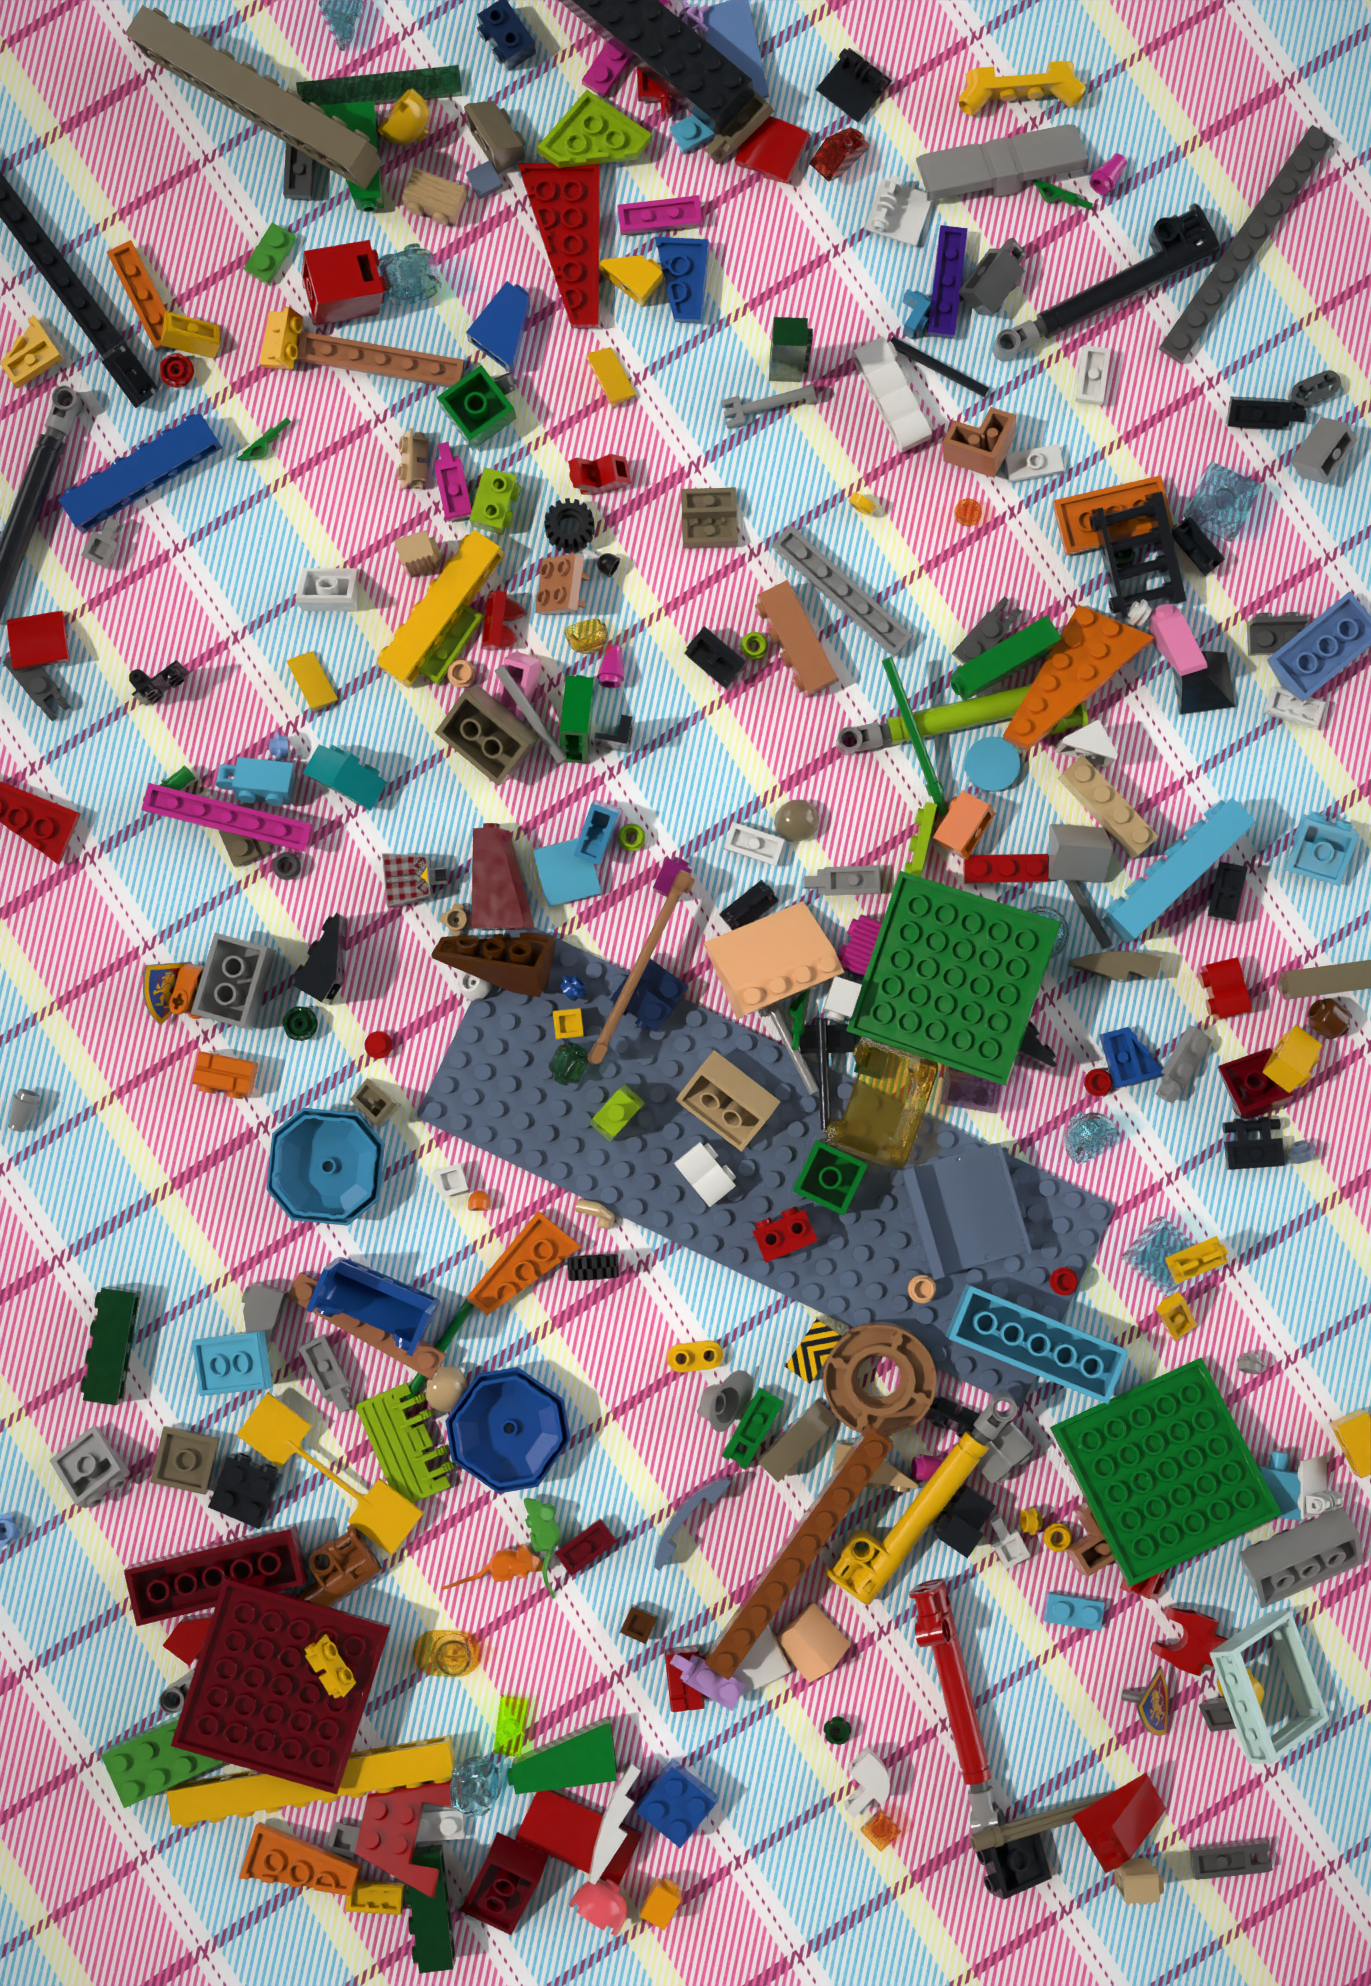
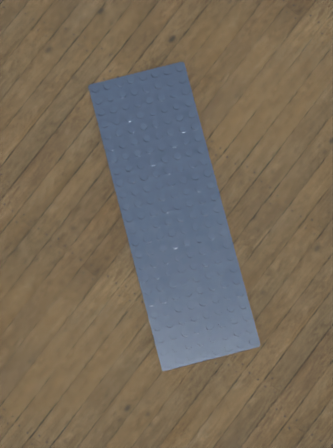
(504, 1100)

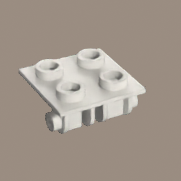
(898, 211)
(1314, 1494)

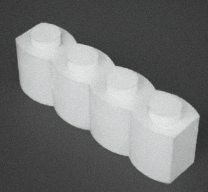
(892, 395)

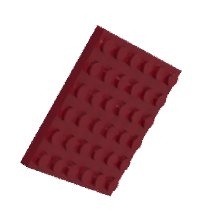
(259, 1696)

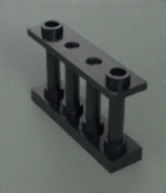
(1165, 562)

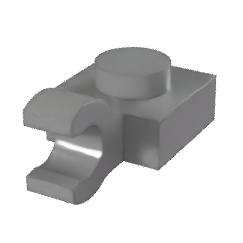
(102, 547)

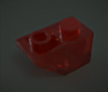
(839, 153)

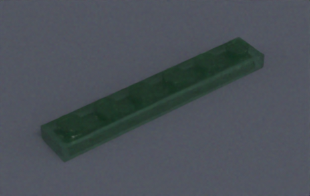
(383, 87)

